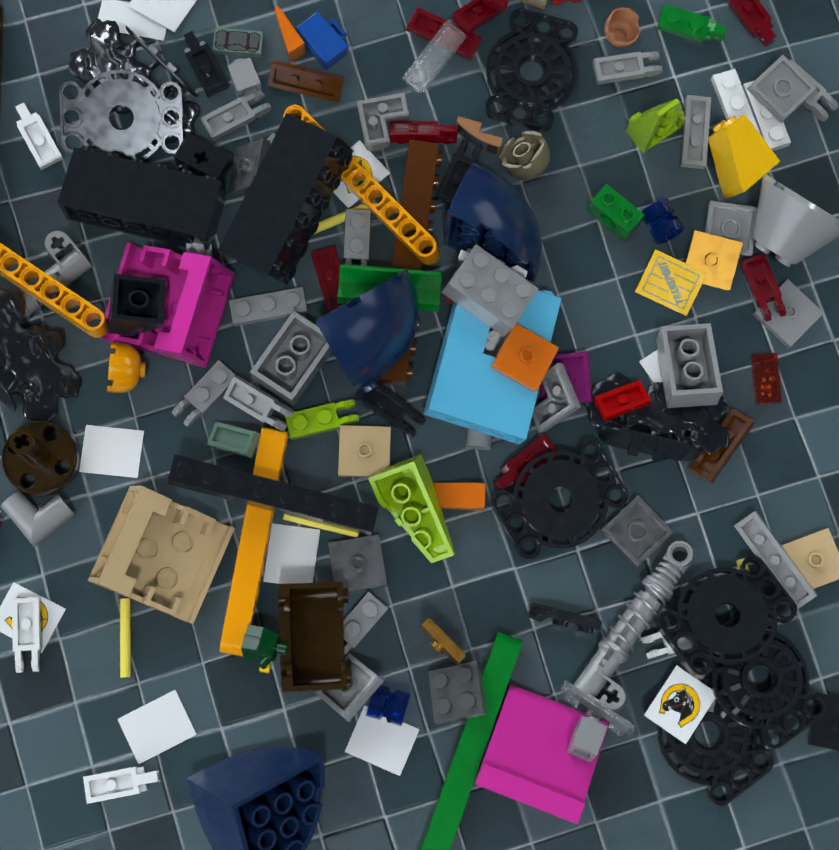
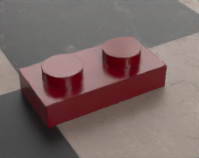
(474, 15)

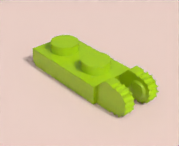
(319, 419)

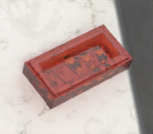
(766, 378)

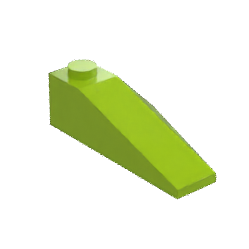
(655, 124)
(413, 501)

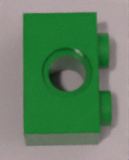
(615, 212)

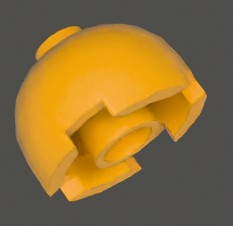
(124, 368)

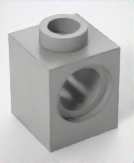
(244, 77)
(587, 738)

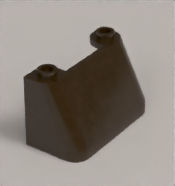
(315, 637)

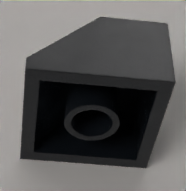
(136, 305)

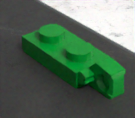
(690, 24)

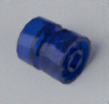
(661, 220)
(388, 705)

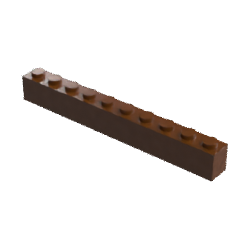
(418, 202)

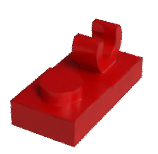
(622, 400)

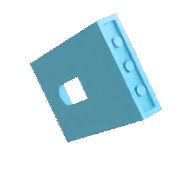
(472, 392)

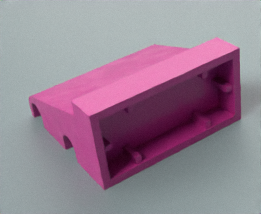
(193, 302)
(530, 755)

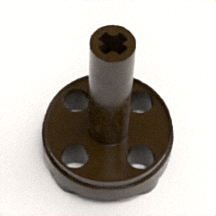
(40, 458)

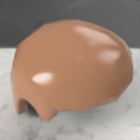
(622, 27)

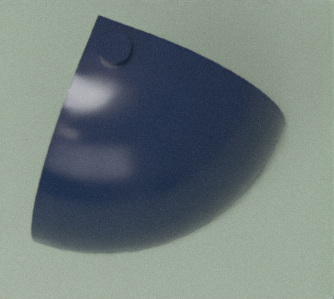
(496, 219)
(373, 330)
(260, 799)

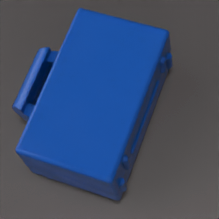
(323, 40)

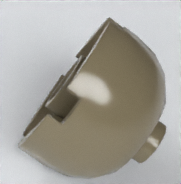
(526, 156)

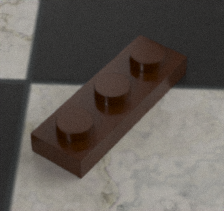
(305, 81)
(710, 465)

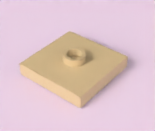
(363, 450)
(815, 557)

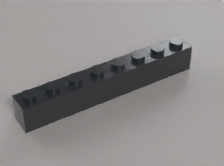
(272, 495)

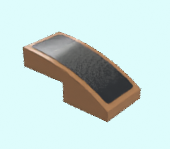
(471, 132)

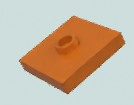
(525, 357)

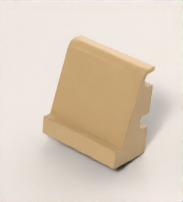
(161, 554)

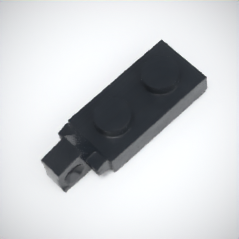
(204, 66)
(561, 617)

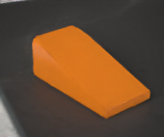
(293, 42)
(461, 496)

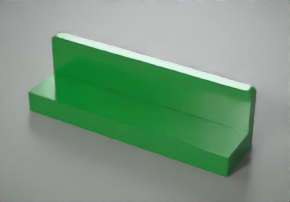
(359, 279)

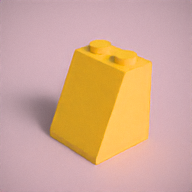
(739, 155)

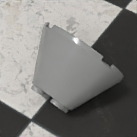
(791, 224)

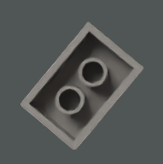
(490, 290)
(292, 359)
(689, 365)

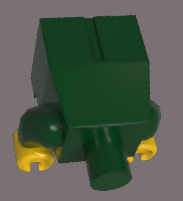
(262, 646)

